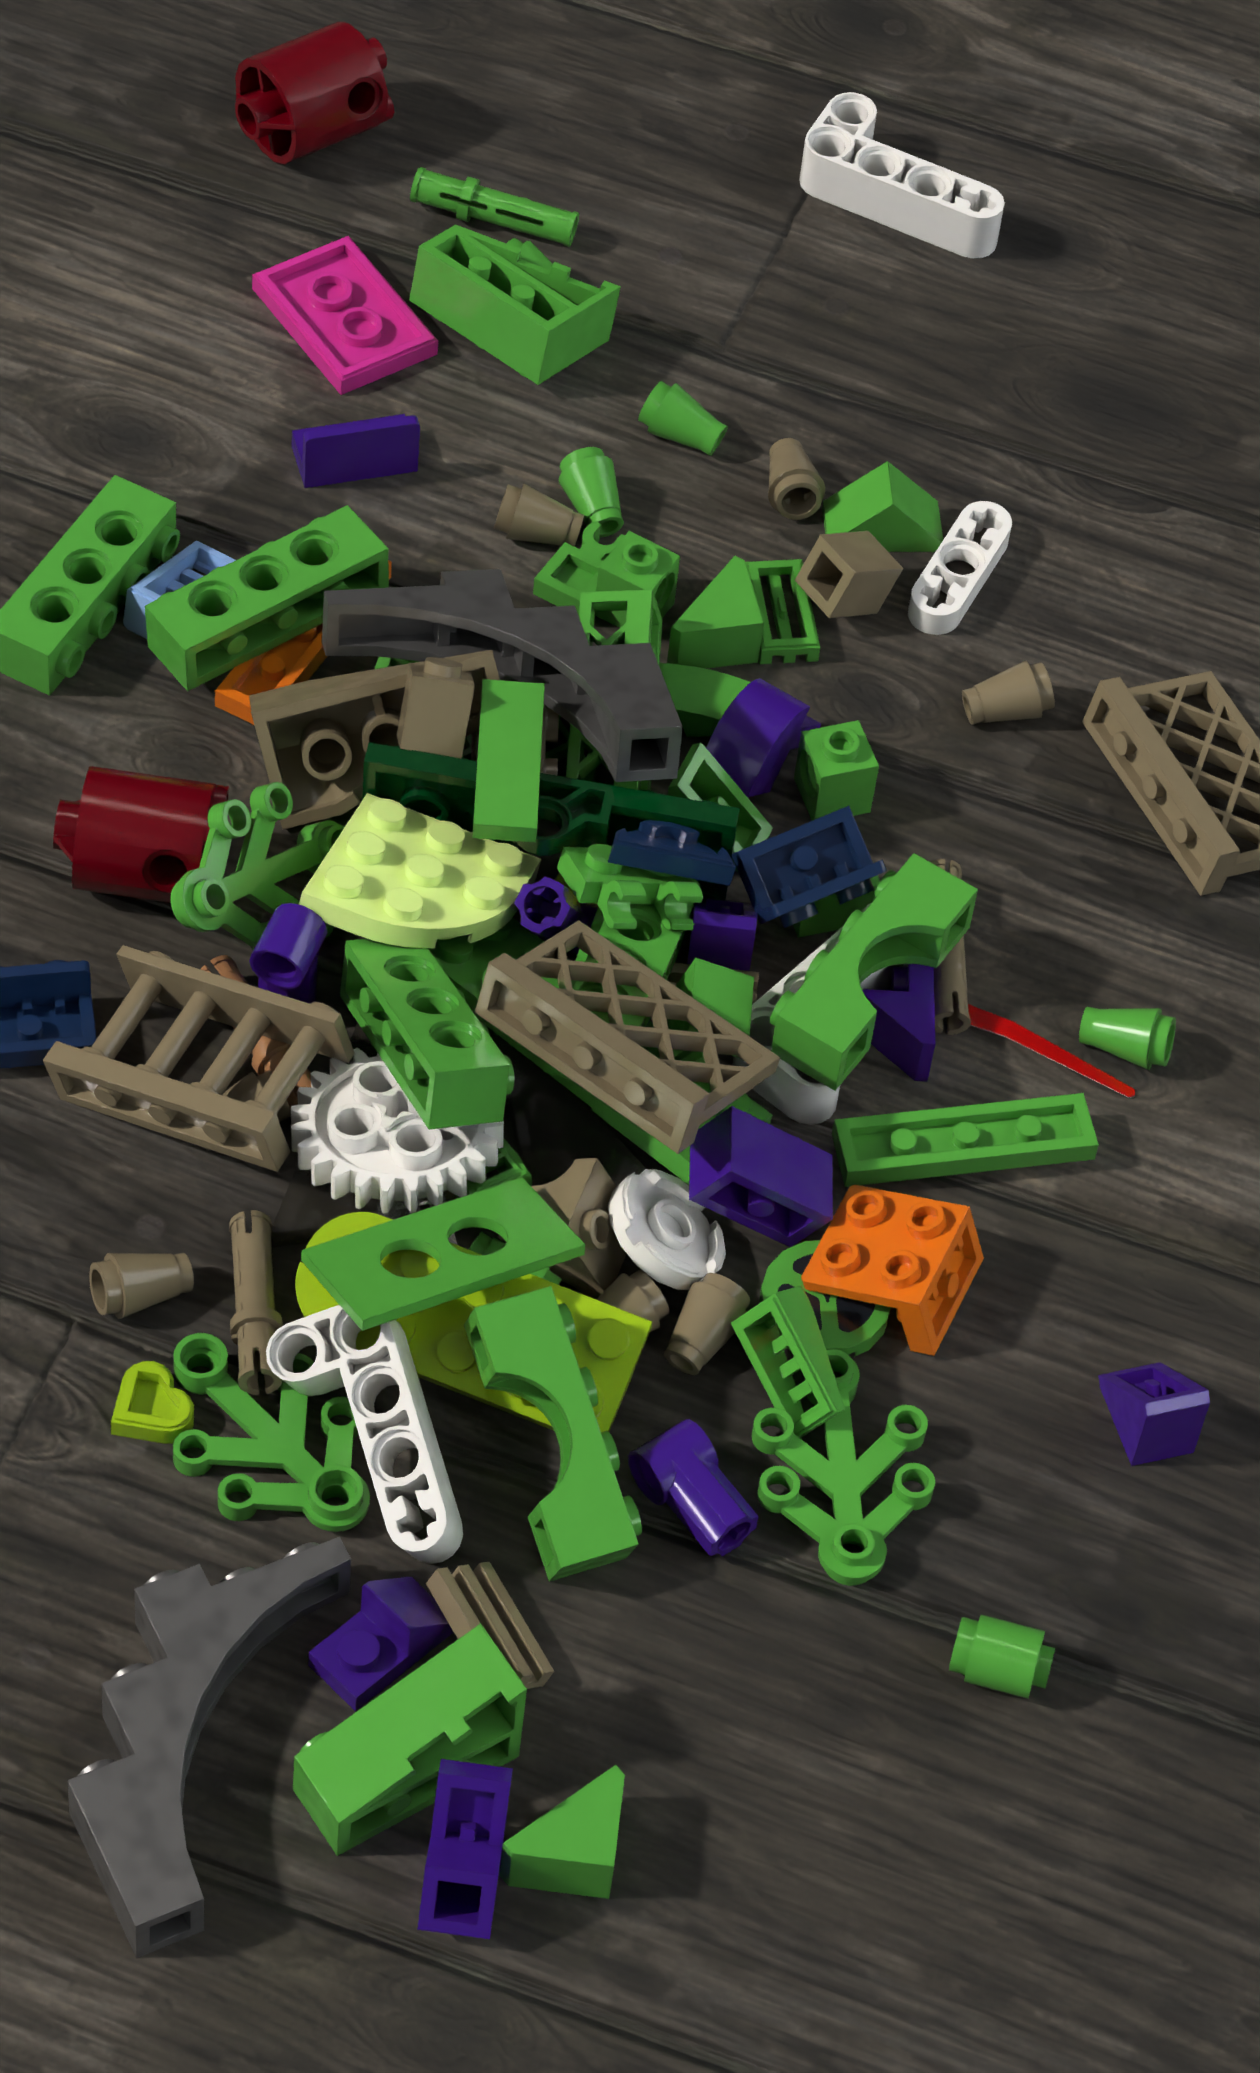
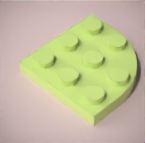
(416, 878)

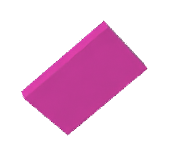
(344, 315)

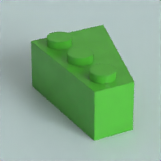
(510, 306)
(389, 1752)

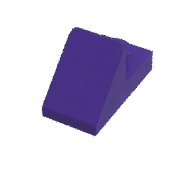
(906, 1019)
(380, 1642)

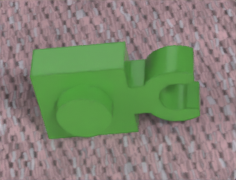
(573, 569)

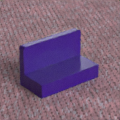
(357, 450)

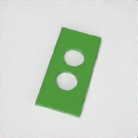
(373, 1296)

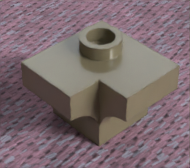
(582, 1203)

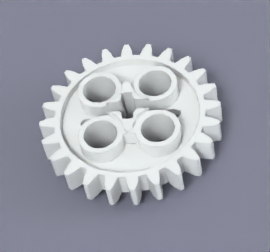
(373, 1143)

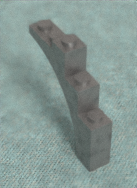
(602, 690)
(155, 1714)

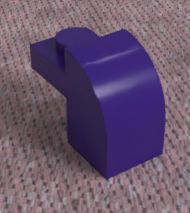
(758, 735)
(465, 1849)

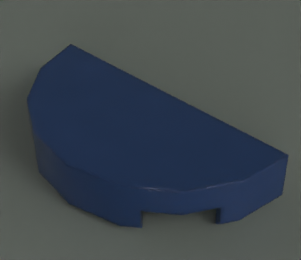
(672, 851)

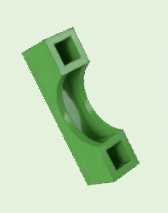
(911, 921)
(528, 1351)

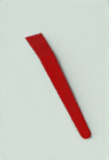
(1015, 1032)

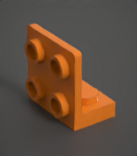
(899, 1256)

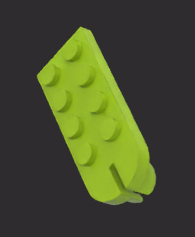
(605, 1343)

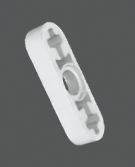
(960, 589)

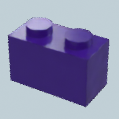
(761, 1177)

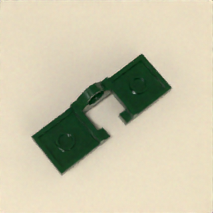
(580, 808)

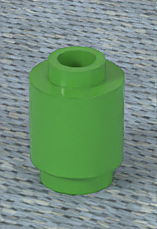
(1001, 1655)

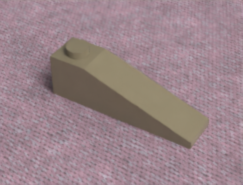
(321, 729)

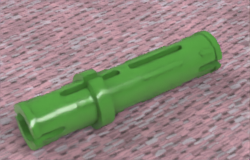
(493, 206)

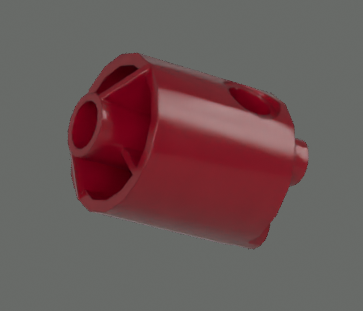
(312, 92)
(135, 831)

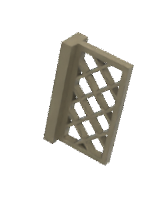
(1169, 788)
(609, 1056)

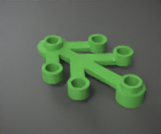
(205, 895)
(270, 1444)
(844, 1479)

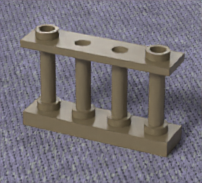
(199, 1109)

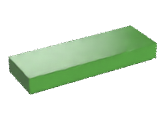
(508, 761)

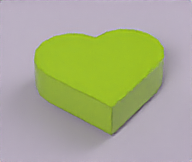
(151, 1406)

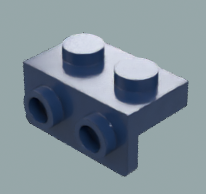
(806, 866)
(44, 1007)

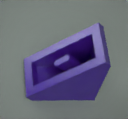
(723, 933)
(1155, 1411)

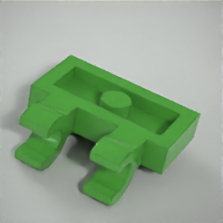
(618, 886)

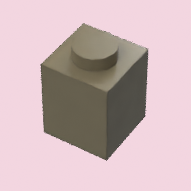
(848, 574)
(436, 707)

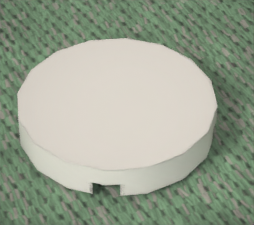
(665, 1229)

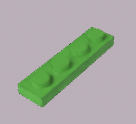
(964, 1139)

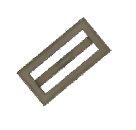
(480, 1597)

